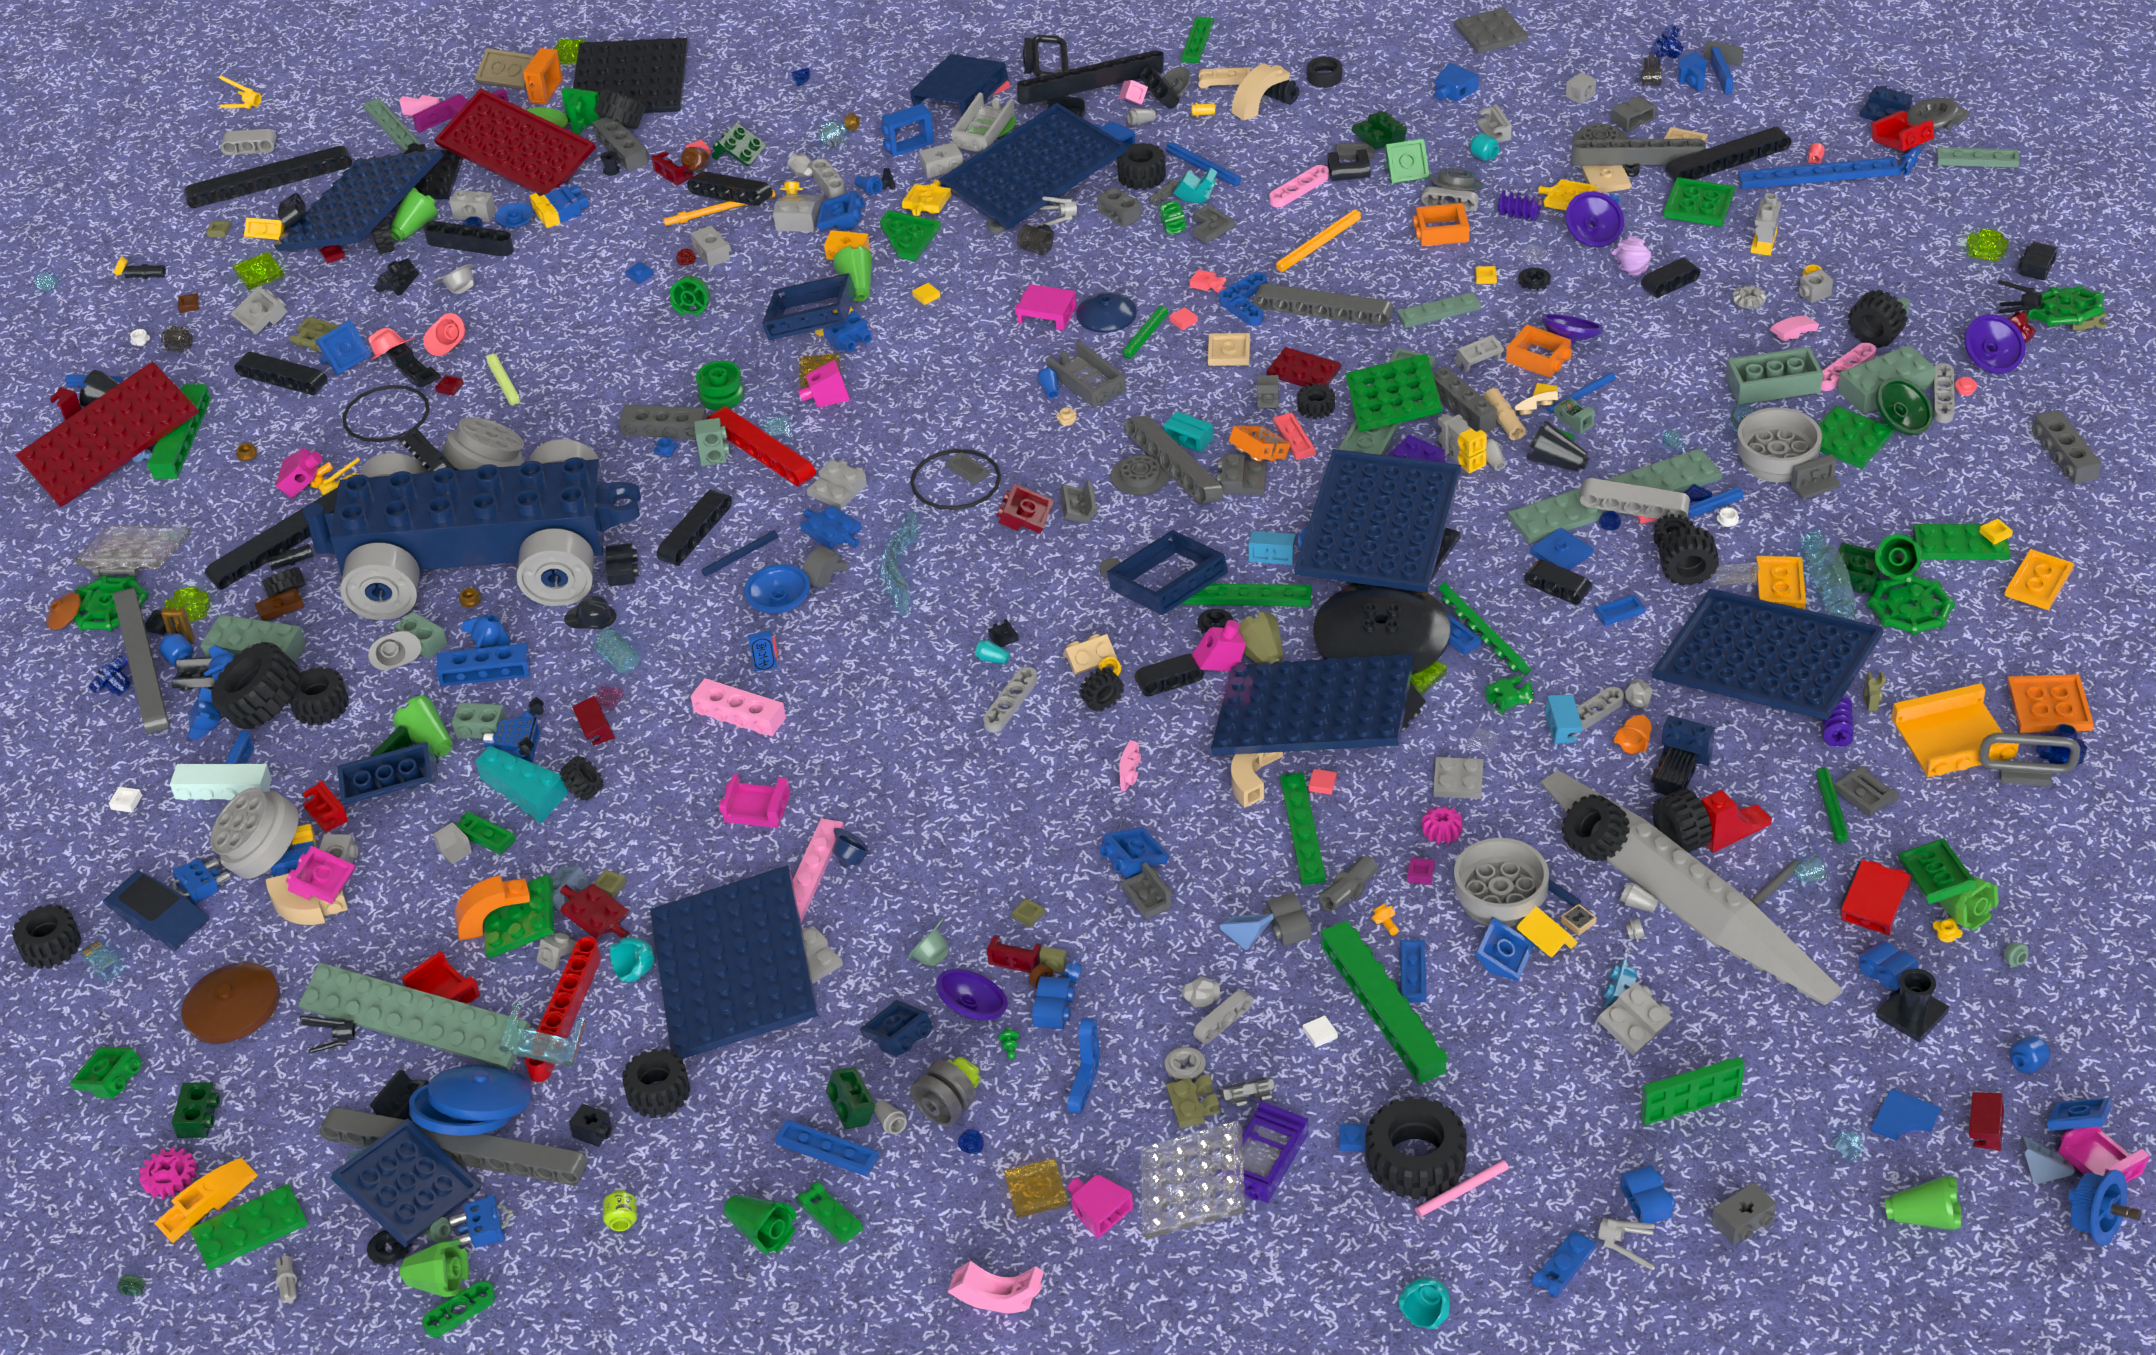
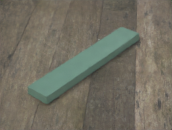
(390, 124)

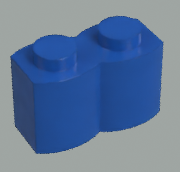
(1886, 964)
(1052, 1002)
(1647, 1194)

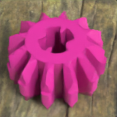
(1442, 825)

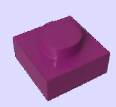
(1421, 871)

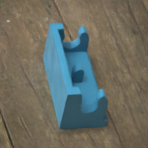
(1271, 547)
(1562, 718)

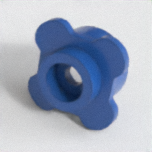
(665, 447)
(1072, 971)

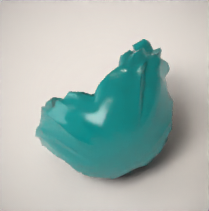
(631, 958)
(1425, 1302)

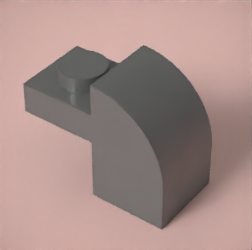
(1268, 391)
(822, 564)

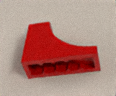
(1732, 823)

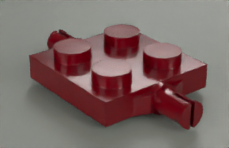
(594, 911)

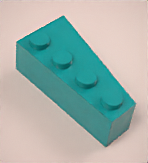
(522, 782)

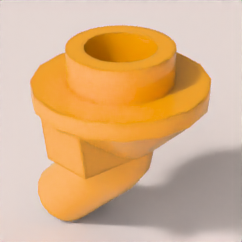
(319, 475)
(1383, 915)

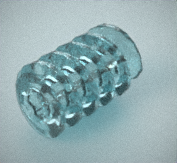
(617, 651)

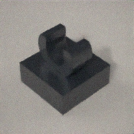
(1003, 634)

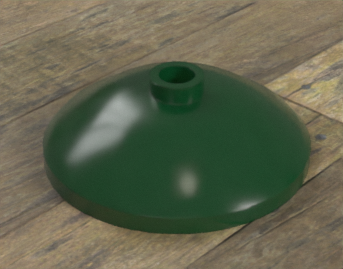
(1904, 406)

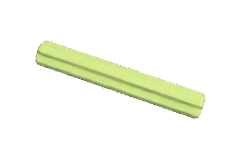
(503, 379)

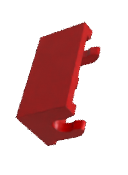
(324, 807)

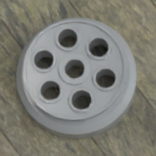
(1776, 441)
(482, 443)
(254, 831)
(1500, 880)

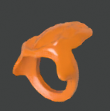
(1634, 735)

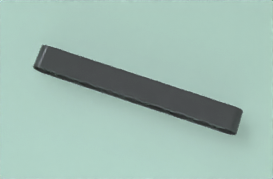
(141, 661)

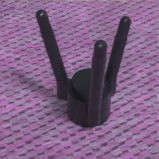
(2029, 301)
(341, 1029)

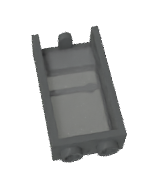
(1088, 375)

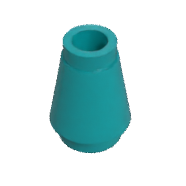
(991, 652)

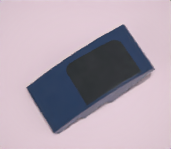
(156, 910)

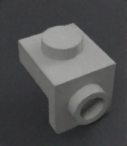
(553, 948)

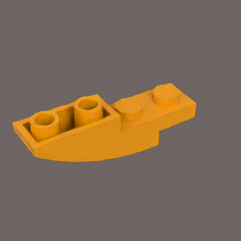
(206, 1193)

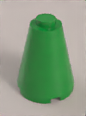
(1898, 556)
(761, 1221)

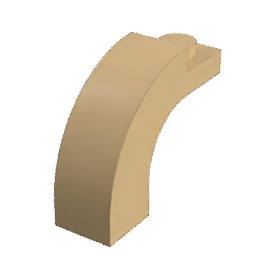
(1253, 87)
(1245, 783)
(298, 909)

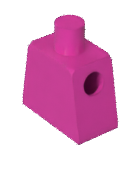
(825, 386)
(298, 471)
(1220, 648)
(1099, 1203)

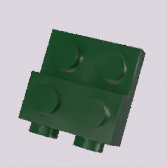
(1380, 130)
(1861, 567)

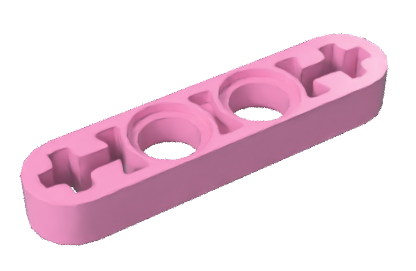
(1315, 176)
(1842, 364)

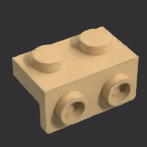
(1088, 654)

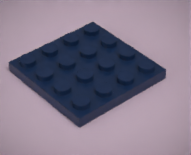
(405, 1182)

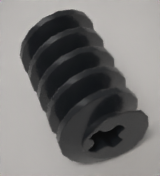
(1284, 91)

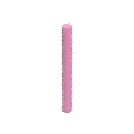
(1461, 1188)

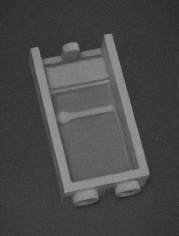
(982, 124)

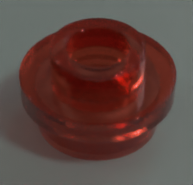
(685, 257)

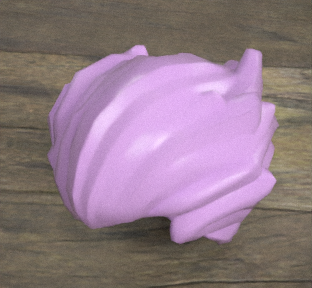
(1632, 255)

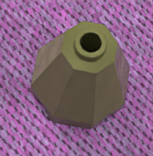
(1262, 638)

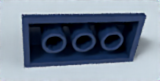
(386, 773)

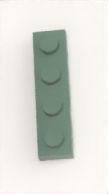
(1977, 157)
(1439, 310)

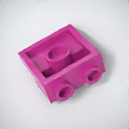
(319, 875)

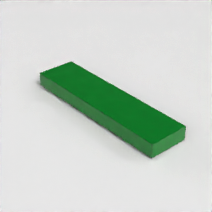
(1197, 40)

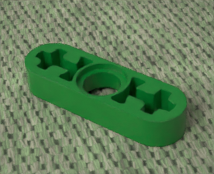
(462, 1298)

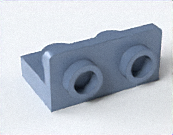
(574, 878)

